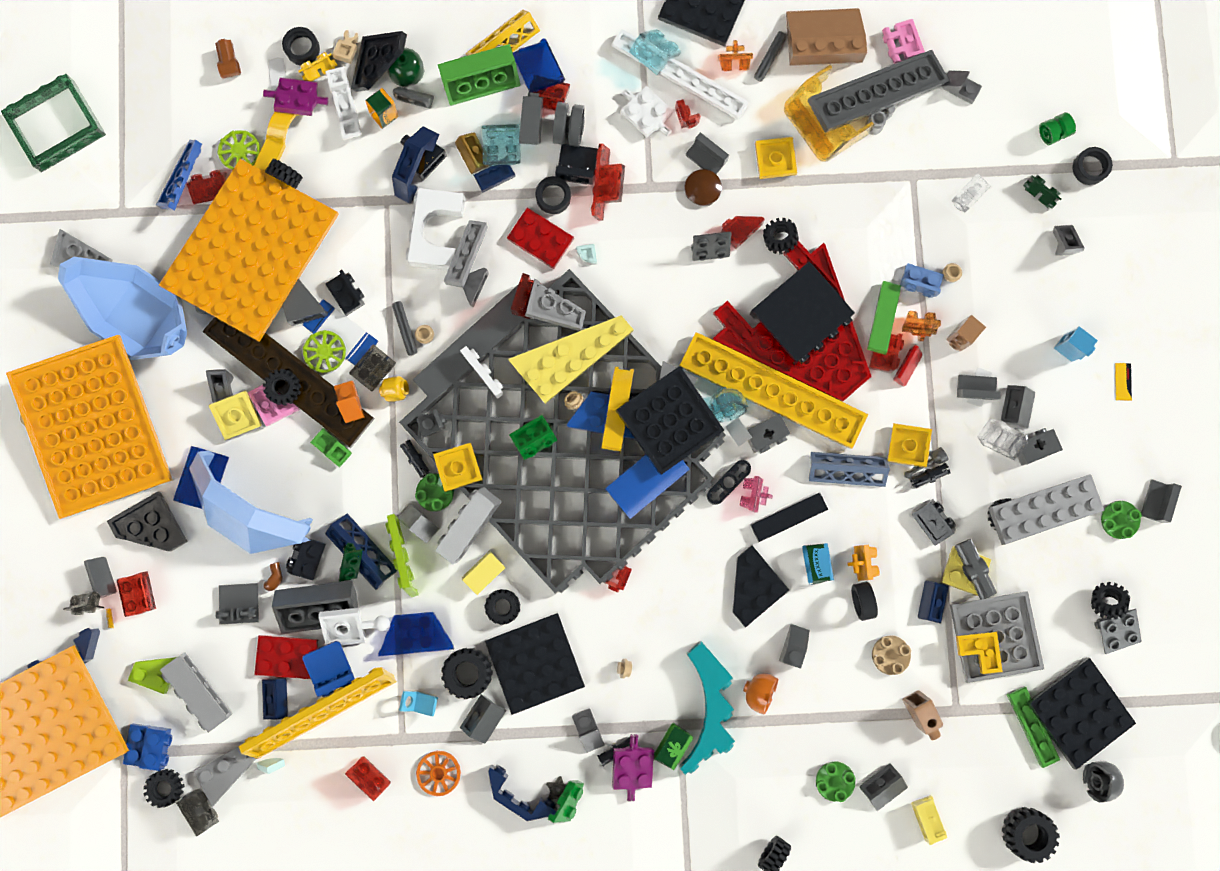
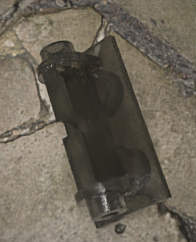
(84, 603)

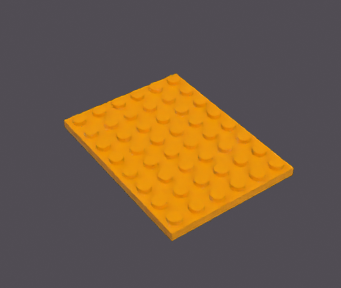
(249, 250)
(89, 426)
(52, 729)

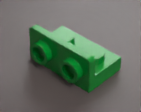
(533, 437)

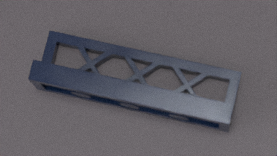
(369, 567)

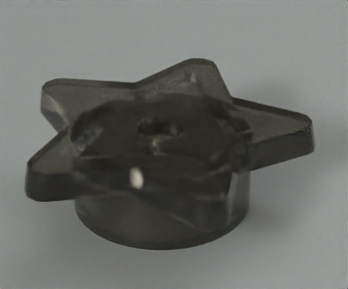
(552, 787)

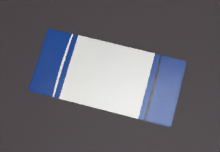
(354, 337)

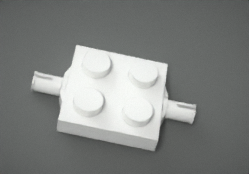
(646, 111)

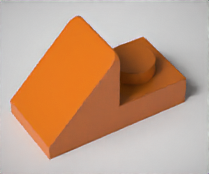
(348, 402)

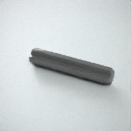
(770, 56)
(404, 328)

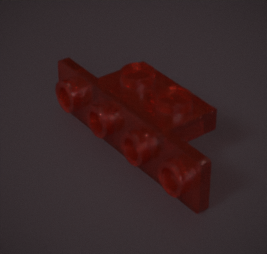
(608, 182)

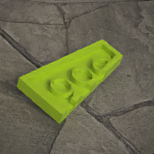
(406, 576)

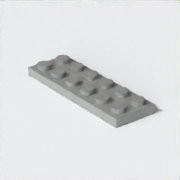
(1046, 509)

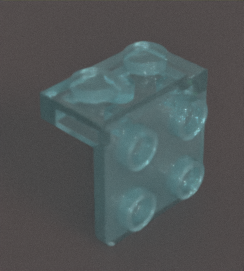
(654, 50)
(501, 144)

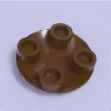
(703, 187)

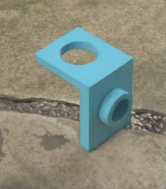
(420, 703)

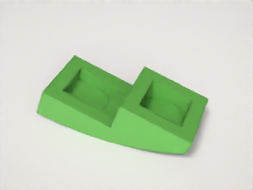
(331, 447)

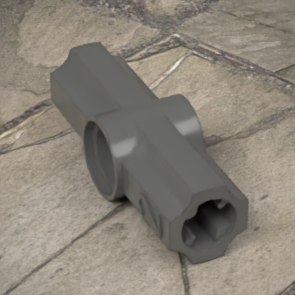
(975, 569)

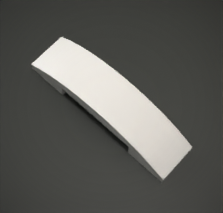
(344, 103)

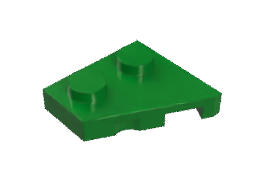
(568, 802)

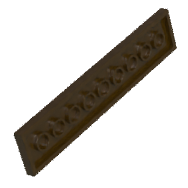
(317, 394)

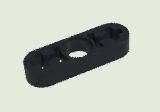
(742, 475)

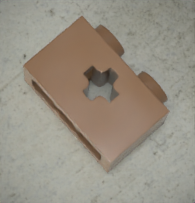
(965, 333)

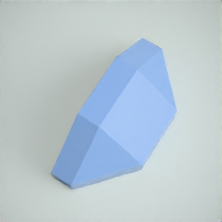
(125, 303)
(238, 519)

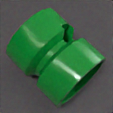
(1058, 128)

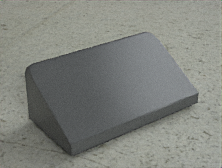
(413, 97)
(100, 576)

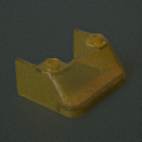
(801, 115)

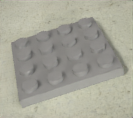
(1016, 631)

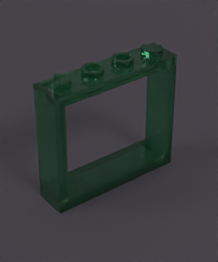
(66, 147)

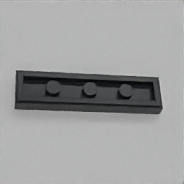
(789, 517)

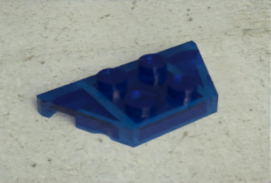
(415, 635)

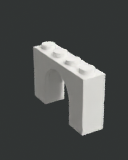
(428, 205)

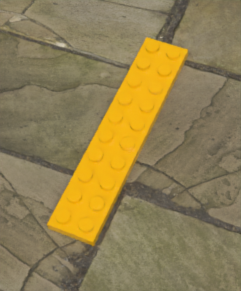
(774, 390)

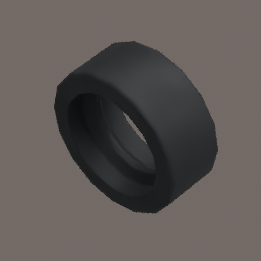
(291, 36)
(1103, 157)
(549, 181)
(864, 601)

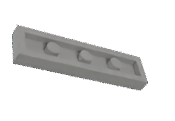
(466, 253)

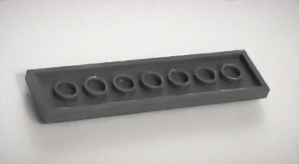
(878, 91)

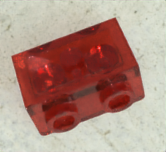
(553, 95)
(522, 296)
(368, 778)

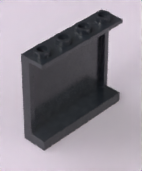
(803, 313)

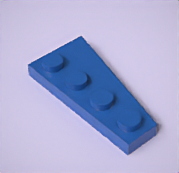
(172, 192)

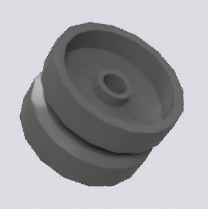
(570, 124)

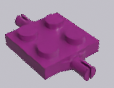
(295, 96)
(632, 768)

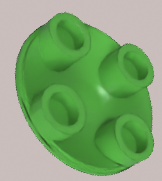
(431, 493)
(1121, 519)
(835, 781)

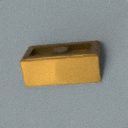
(471, 152)

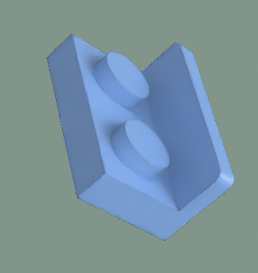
(921, 280)

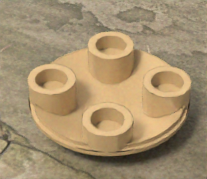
(891, 655)

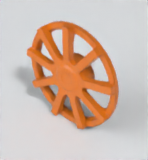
(438, 773)

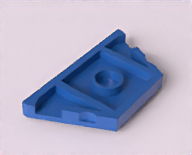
(592, 415)

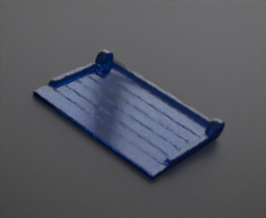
(538, 66)
(186, 489)

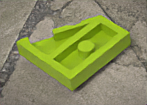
(148, 674)

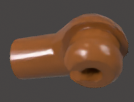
(275, 579)

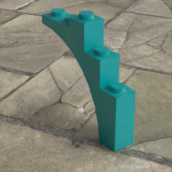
(713, 734)

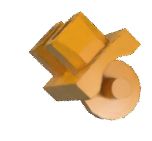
(862, 562)

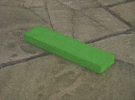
(884, 317)
(1033, 729)

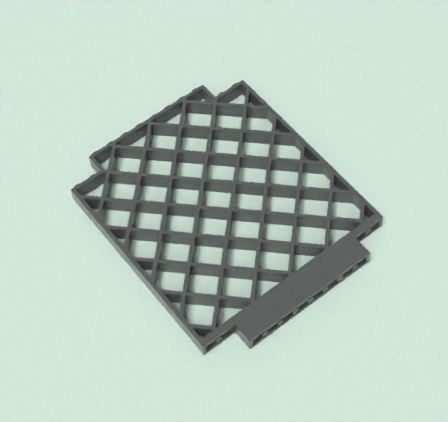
(485, 338)

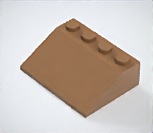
(826, 36)

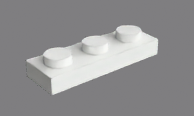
(483, 371)

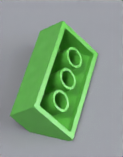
(479, 74)

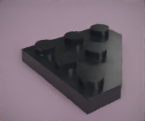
(375, 58)
(149, 524)
(755, 586)

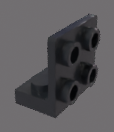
(577, 164)

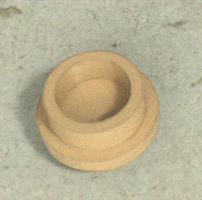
(952, 272)
(424, 334)
(573, 400)
(624, 668)

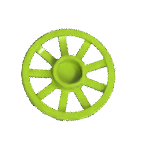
(238, 149)
(324, 351)

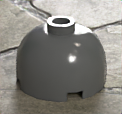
(1103, 781)

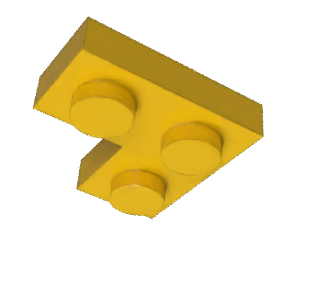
(986, 647)

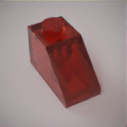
(742, 228)

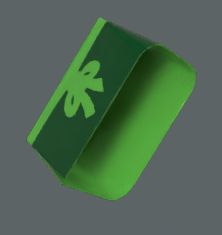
(673, 746)

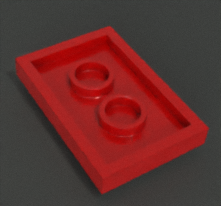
(540, 238)
(283, 656)

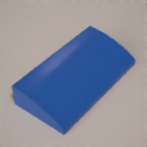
(642, 485)

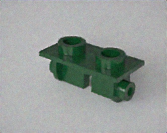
(1048, 195)
(350, 563)

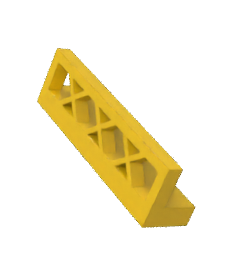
(505, 31)

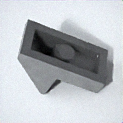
(962, 86)
(1068, 240)
(219, 383)
(588, 730)

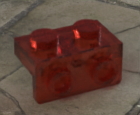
(205, 187)
(890, 361)
(136, 594)

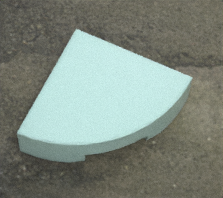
(587, 253)
(270, 765)

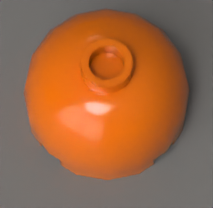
(760, 691)

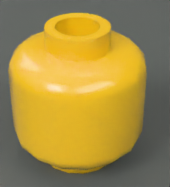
(394, 389)

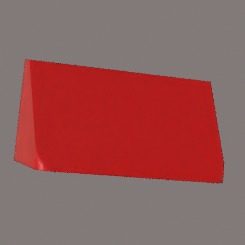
(908, 366)

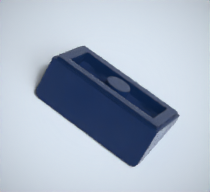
(933, 601)
(274, 699)

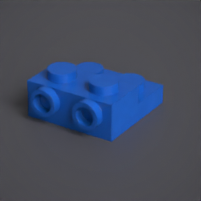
(148, 747)

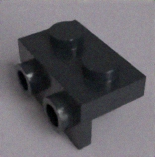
(305, 559)

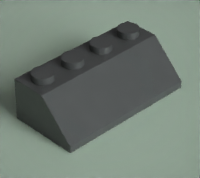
(299, 607)

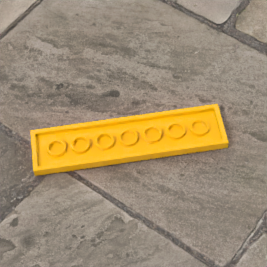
(322, 711)

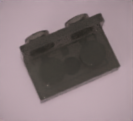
(372, 368)

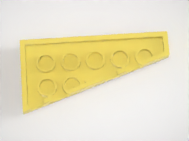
(562, 361)

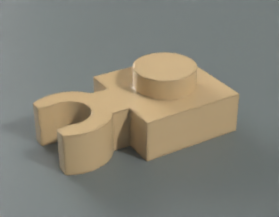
(346, 49)

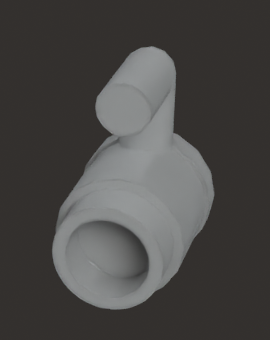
(879, 120)

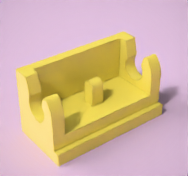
(483, 572)
(929, 820)

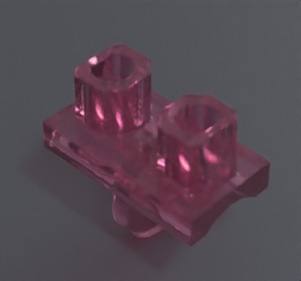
(752, 503)

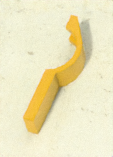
(275, 139)
(619, 396)

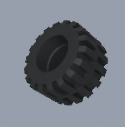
(450, 678)
(1046, 837)

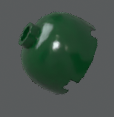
(407, 68)

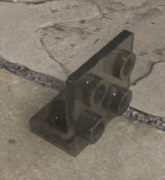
(198, 811)

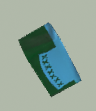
(817, 563)

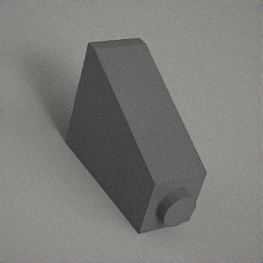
(531, 119)
(302, 305)

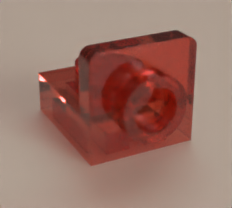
(683, 114)
(622, 576)

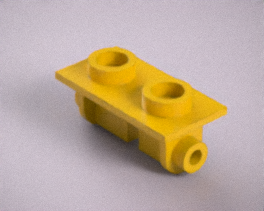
(310, 69)

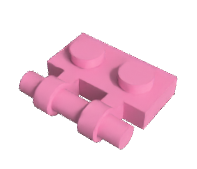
(908, 38)

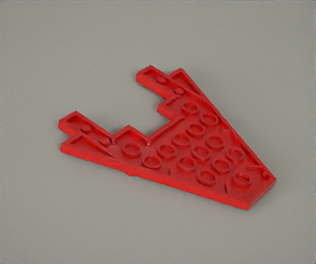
(833, 369)

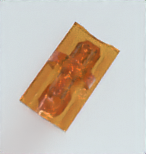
(743, 58)
(919, 326)

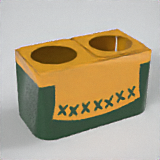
(383, 106)

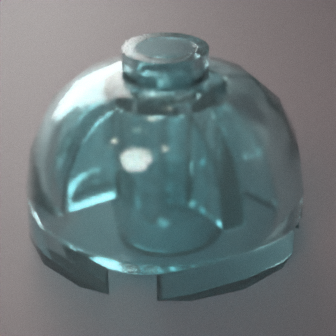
(728, 404)

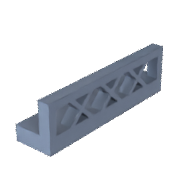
(849, 465)

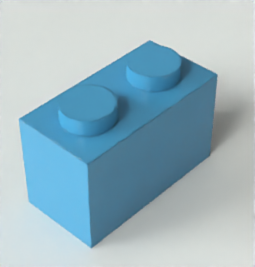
(1076, 344)

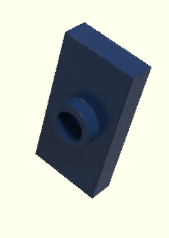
(494, 176)

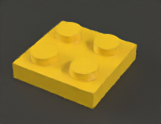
(775, 158)
(909, 445)
(457, 467)

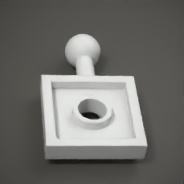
(355, 626)

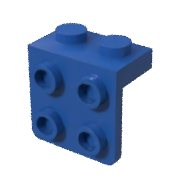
(328, 668)

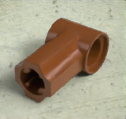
(228, 64)

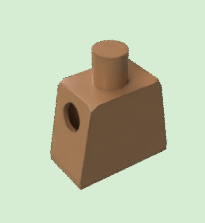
(924, 714)

